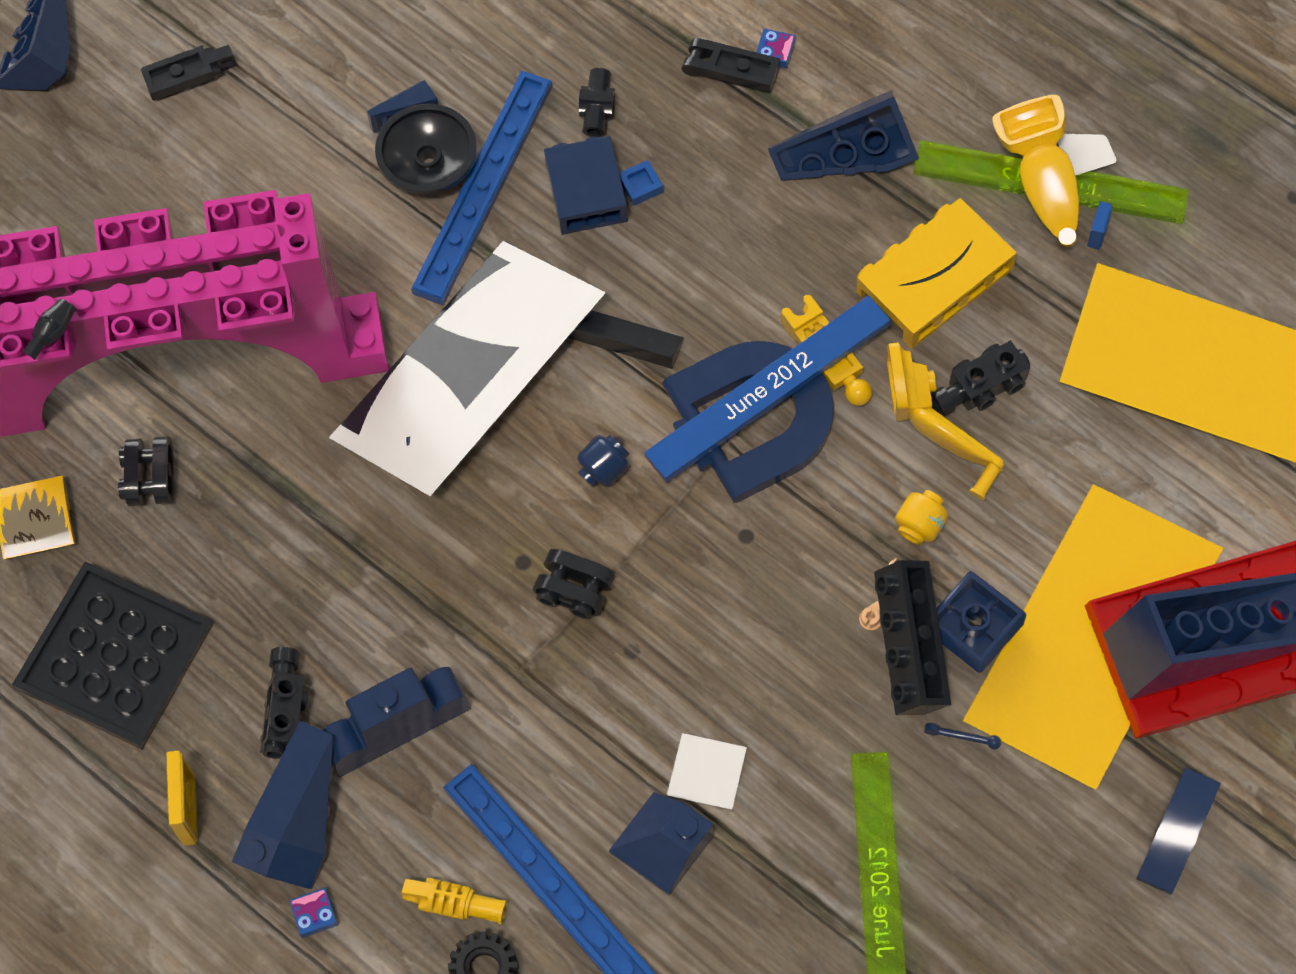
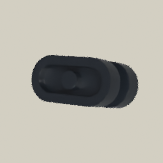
(134, 459)
(581, 601)

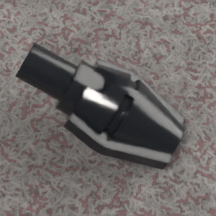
(49, 327)

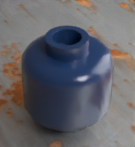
(603, 461)

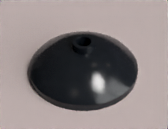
(424, 134)

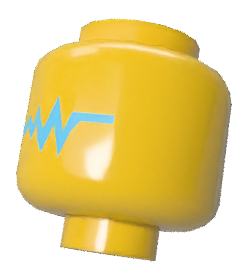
(921, 517)

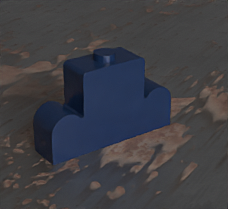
(394, 715)

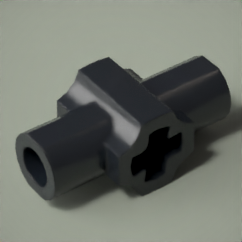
(596, 102)

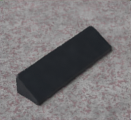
(628, 338)

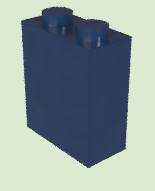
(585, 184)

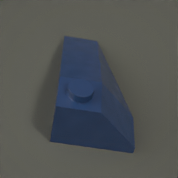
(41, 48)
(852, 142)
(290, 820)

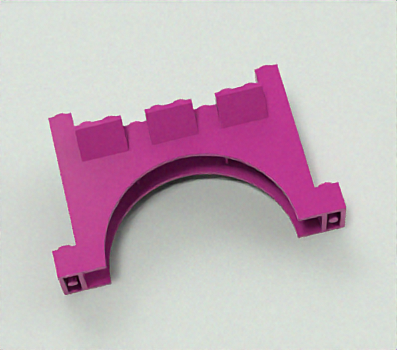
(249, 279)

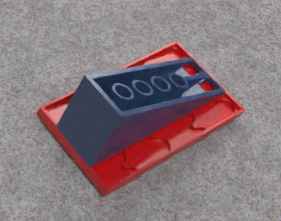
(1202, 640)

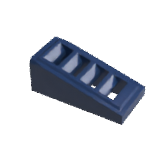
(416, 94)

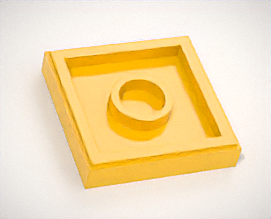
(182, 798)

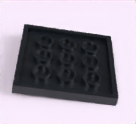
(113, 655)

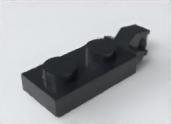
(186, 70)

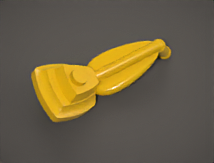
(1045, 169)
(911, 398)

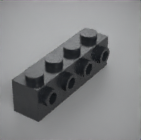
(912, 637)

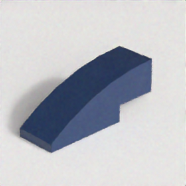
(1178, 831)

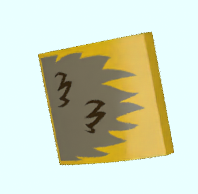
(35, 518)

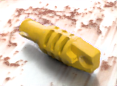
(453, 900)

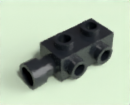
(994, 379)
(283, 702)

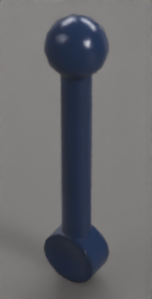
(993, 741)

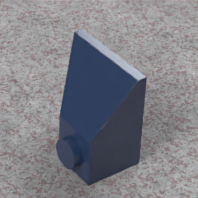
(663, 841)

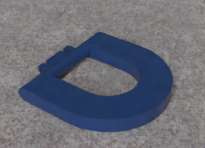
(775, 458)

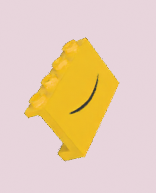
(937, 271)

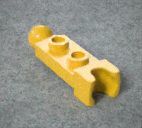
(800, 327)

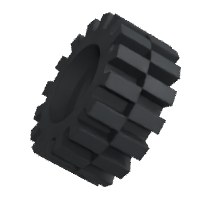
(483, 945)

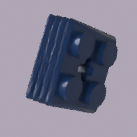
(973, 600)

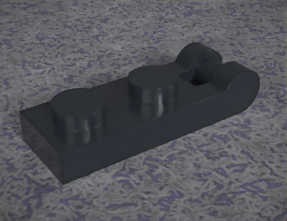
(731, 64)

